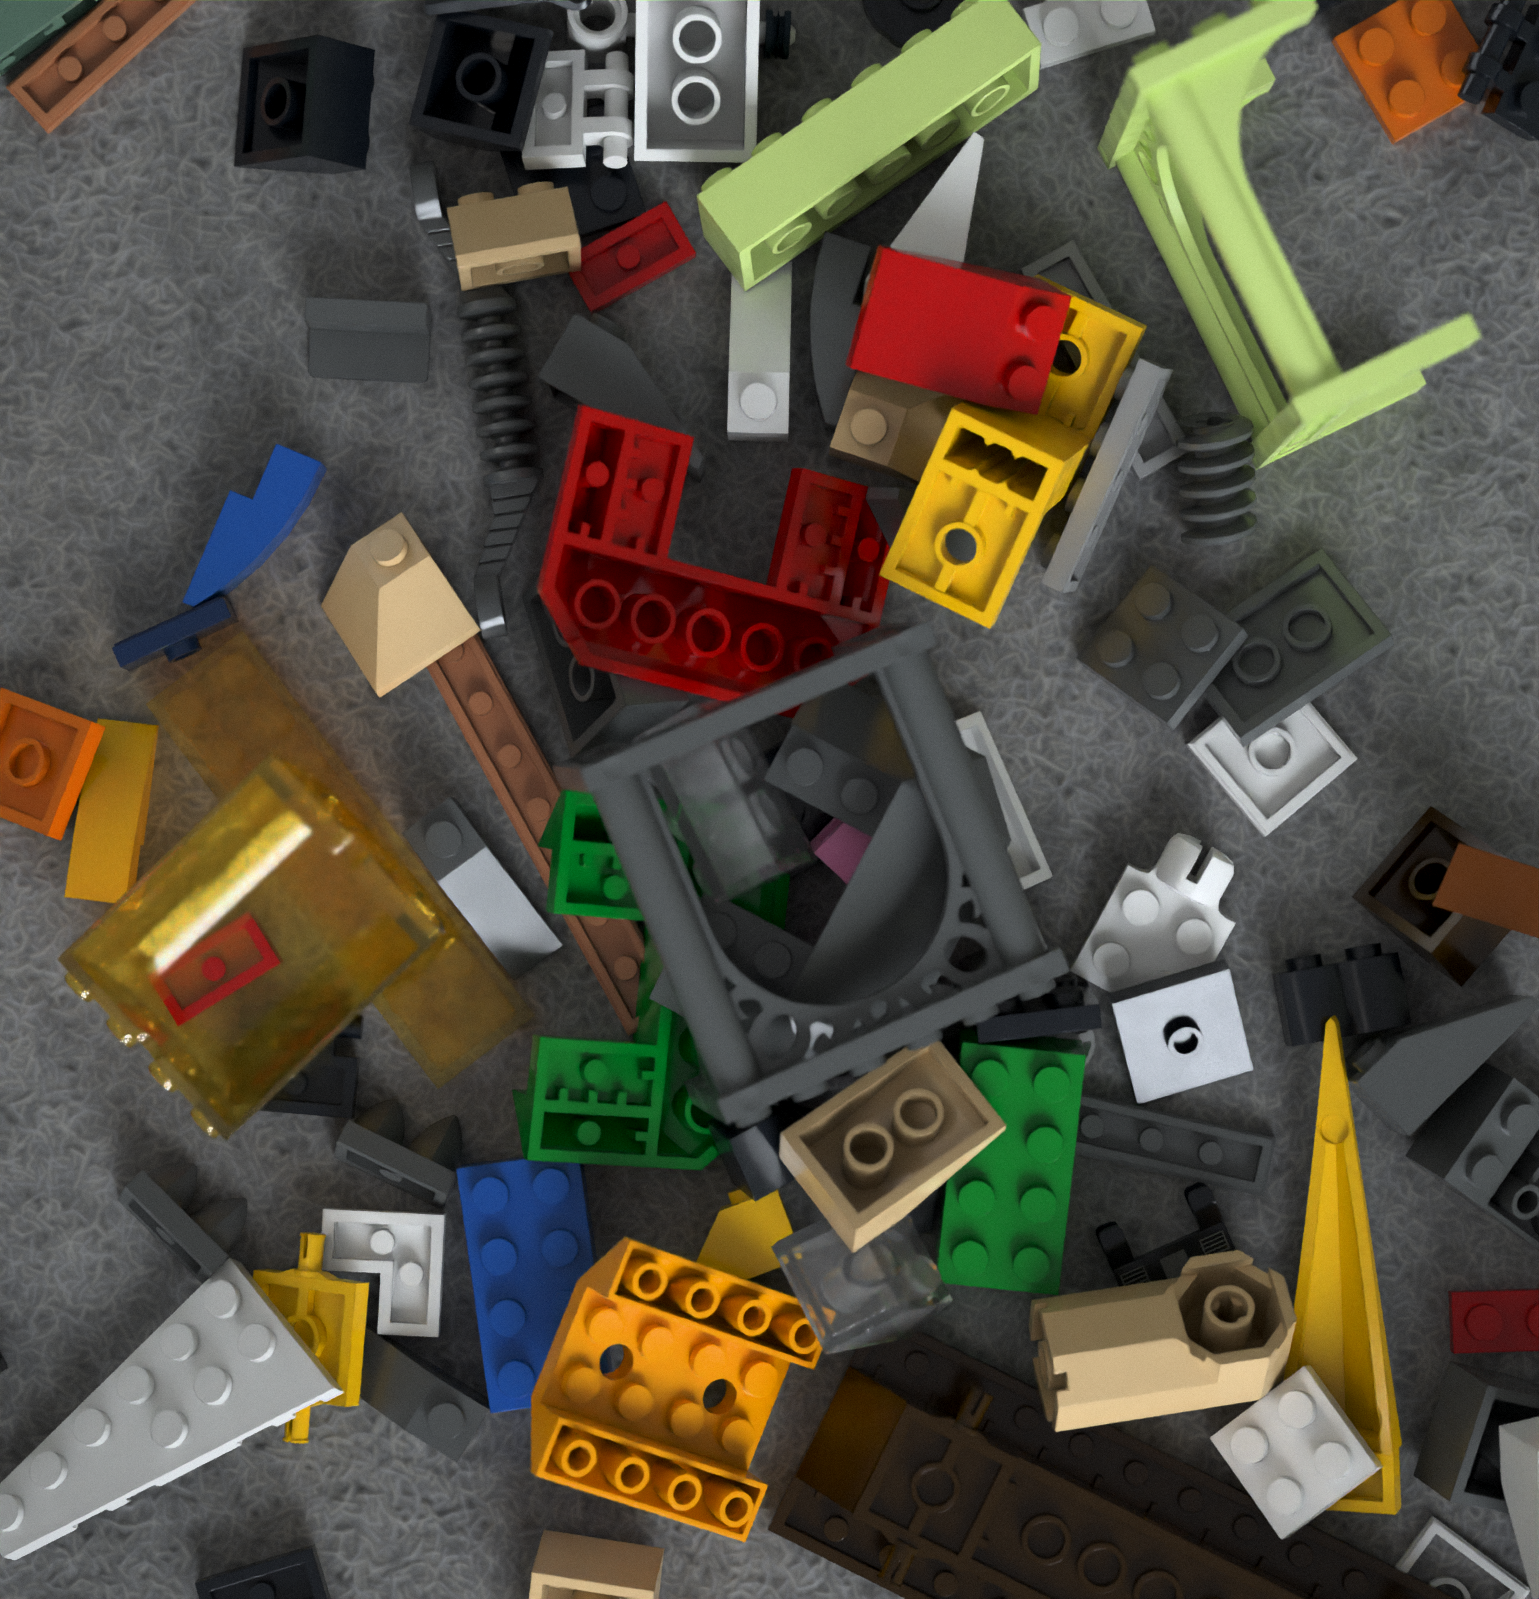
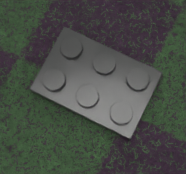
(1301, 641)

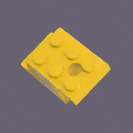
(1007, 468)

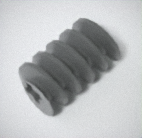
(1220, 478)

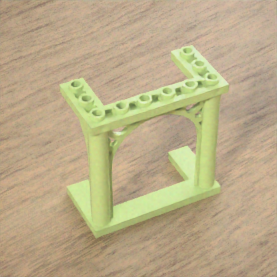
(1183, 163)

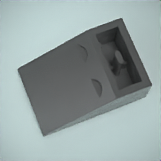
(1488, 1149)

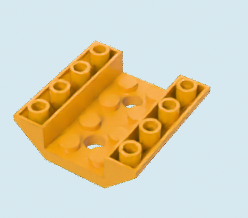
(645, 1425)

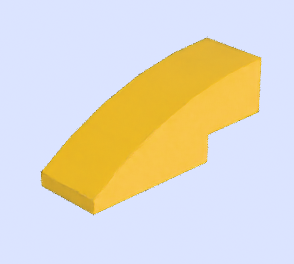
(112, 813)

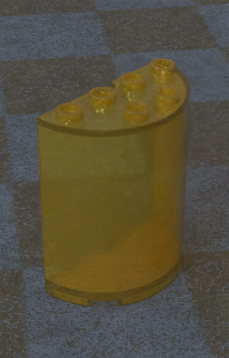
(322, 897)

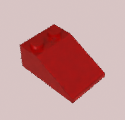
(959, 329)

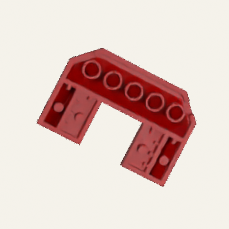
(685, 624)

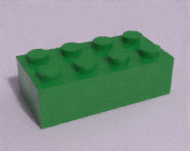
(1011, 1201)

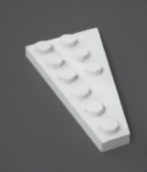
(178, 1401)

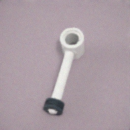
(774, 33)

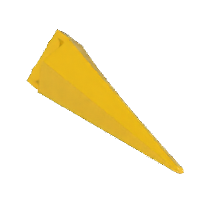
(1338, 1290)

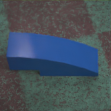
(255, 527)

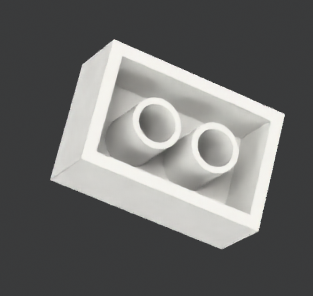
(696, 80)

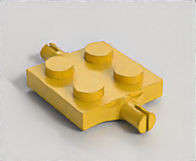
(328, 1318)

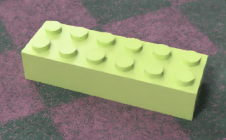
(868, 138)

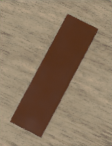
(1491, 890)

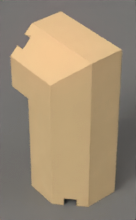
(1163, 1344)

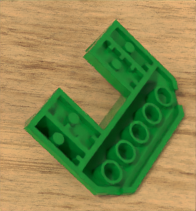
(606, 1095)

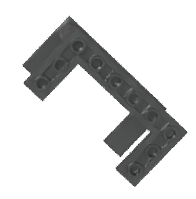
(735, 1072)

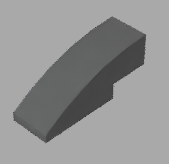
(834, 320)

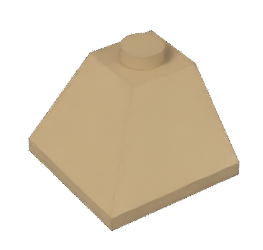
(890, 426)
(395, 606)

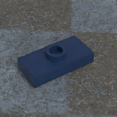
(176, 636)

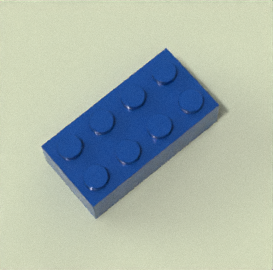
(525, 1252)

